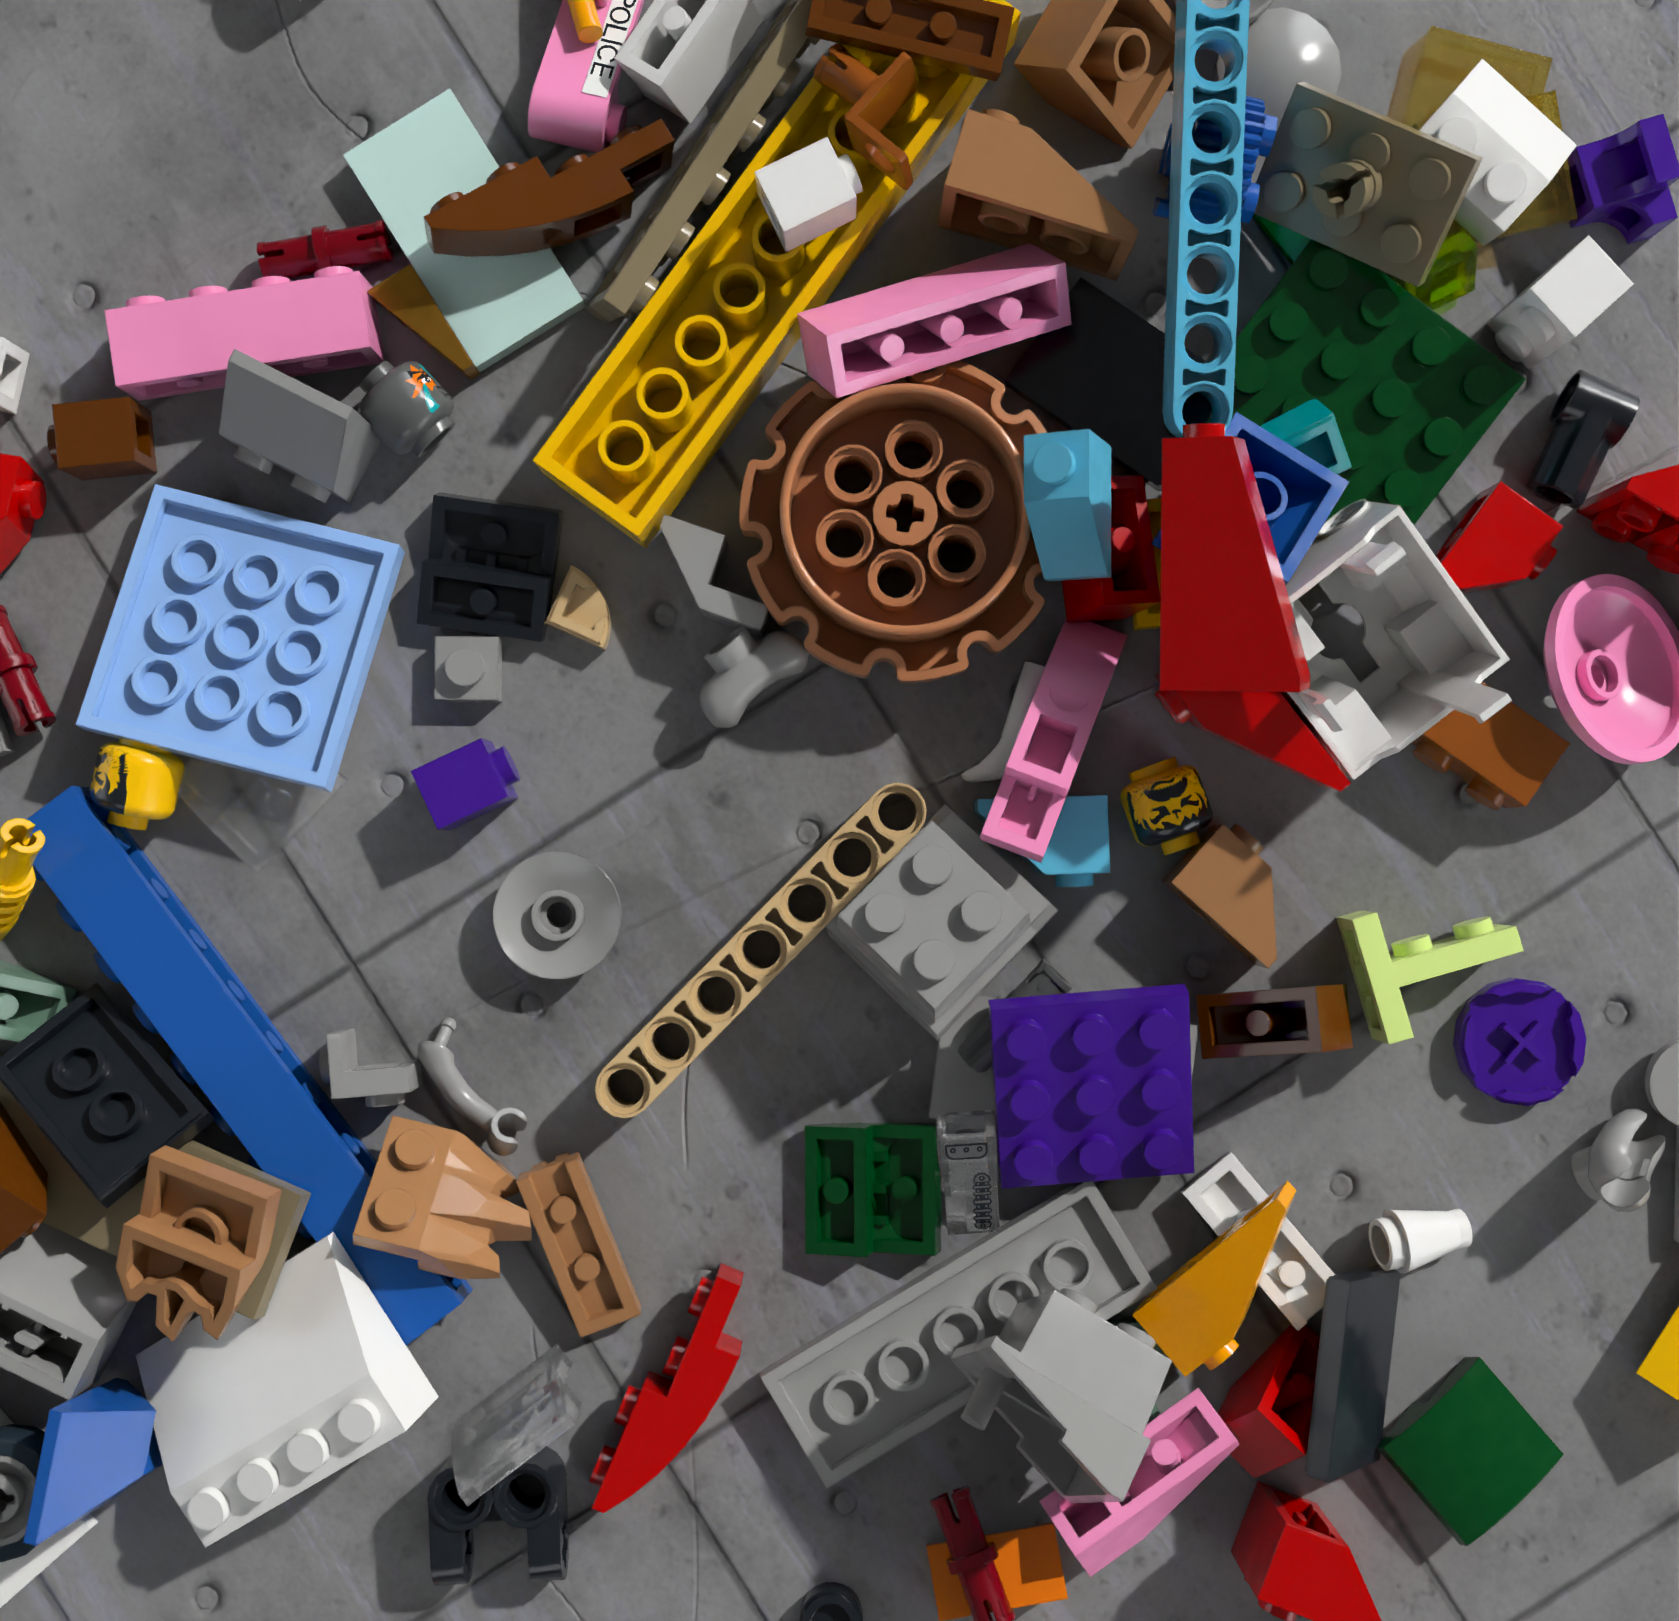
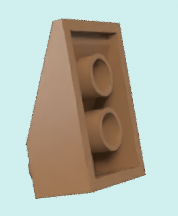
(1020, 191)

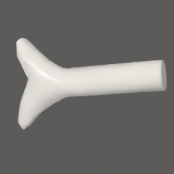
(994, 764)

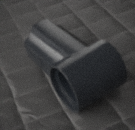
(1588, 422)

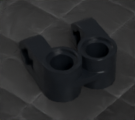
(543, 1517)

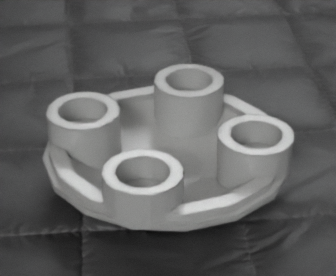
(1284, 51)

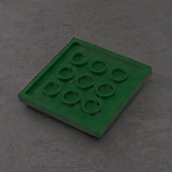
(1389, 367)

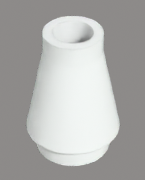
(1416, 1237)

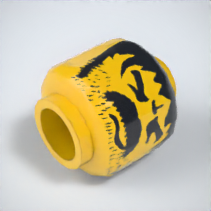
(136, 783)
(1166, 805)

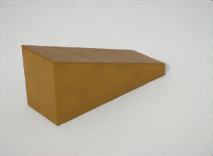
(413, 306)

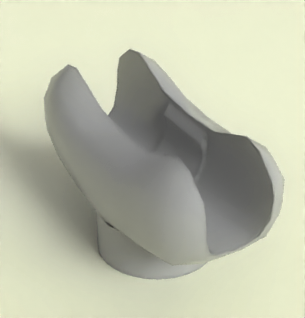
(745, 669)
(1616, 1165)

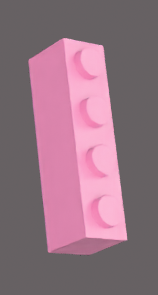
(934, 319)
(286, 324)

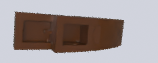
(531, 212)

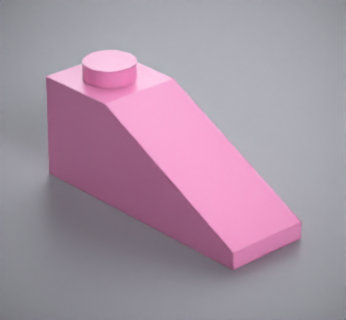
(1182, 1452)

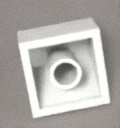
(1516, 144)

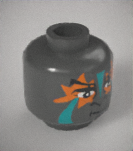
(406, 407)

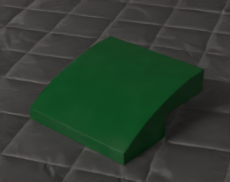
(872, 1189)
(1470, 1451)

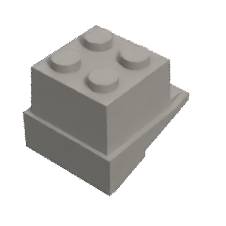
(940, 922)
(1069, 1391)

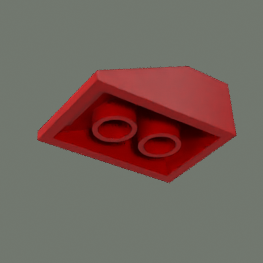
(1260, 725)

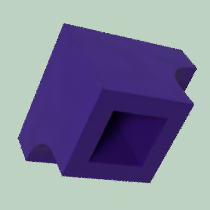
(1627, 180)

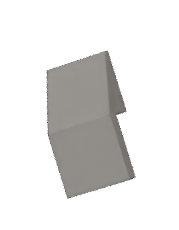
(700, 560)

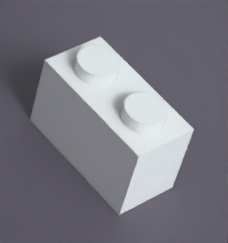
(686, 50)
(1559, 304)

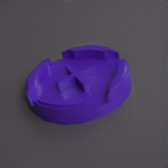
(1519, 1041)

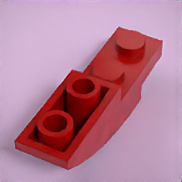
(669, 1411)

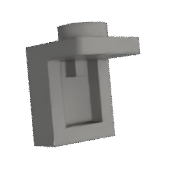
(379, 1083)

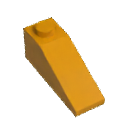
(1208, 1297)

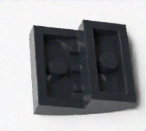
(489, 566)

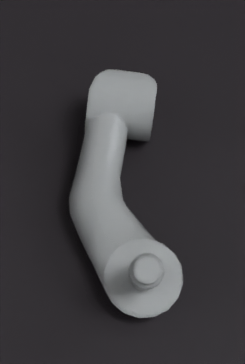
(443, 1072)

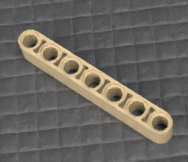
(747, 978)

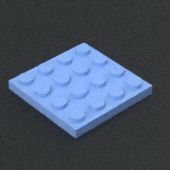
(242, 638)

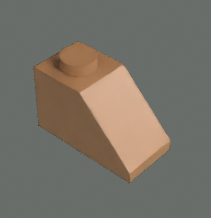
(1230, 890)

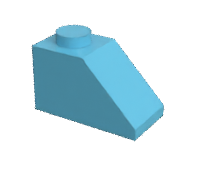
(1069, 503)
(1077, 843)

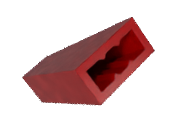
(1221, 580)

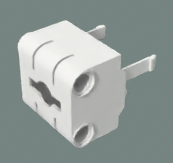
(1415, 629)

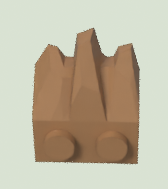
(440, 1202)
(196, 1240)

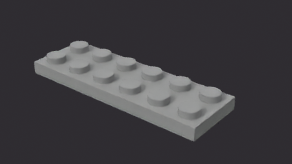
(891, 1364)

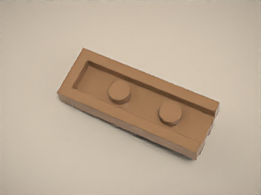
(579, 1243)

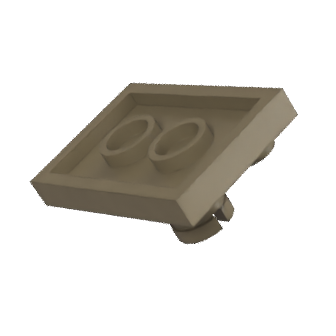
(1363, 183)

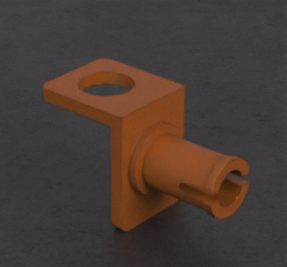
(873, 105)

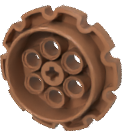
(797, 505)

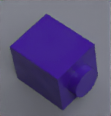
(467, 783)

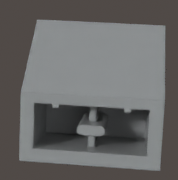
(59, 1310)

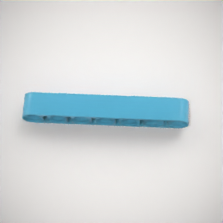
(1222, 174)

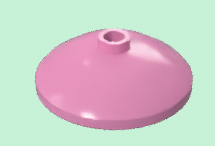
(1615, 668)

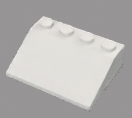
(280, 1393)

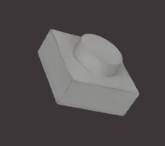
(468, 669)

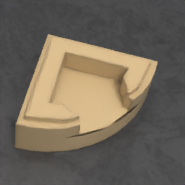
(581, 610)

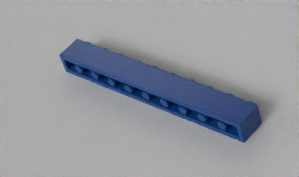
(224, 1042)

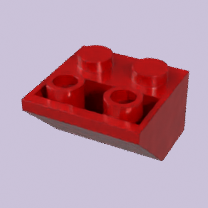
(1643, 513)
(1299, 1560)

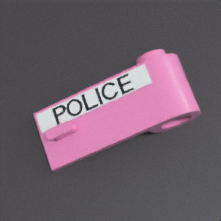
(578, 81)

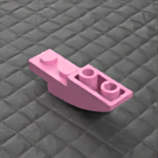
(1053, 739)

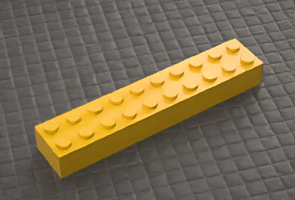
(732, 313)

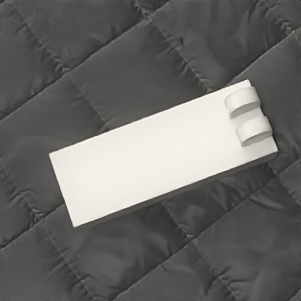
(1294, 1272)

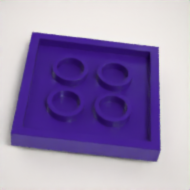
(1092, 1085)

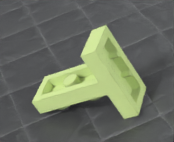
(1413, 960)

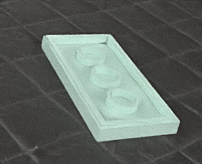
(487, 300)

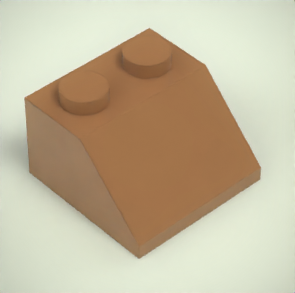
(1103, 62)

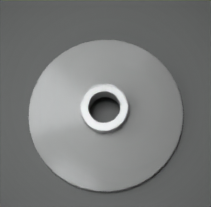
(524, 919)

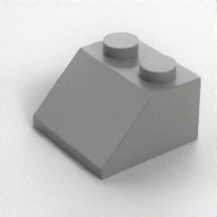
(295, 429)

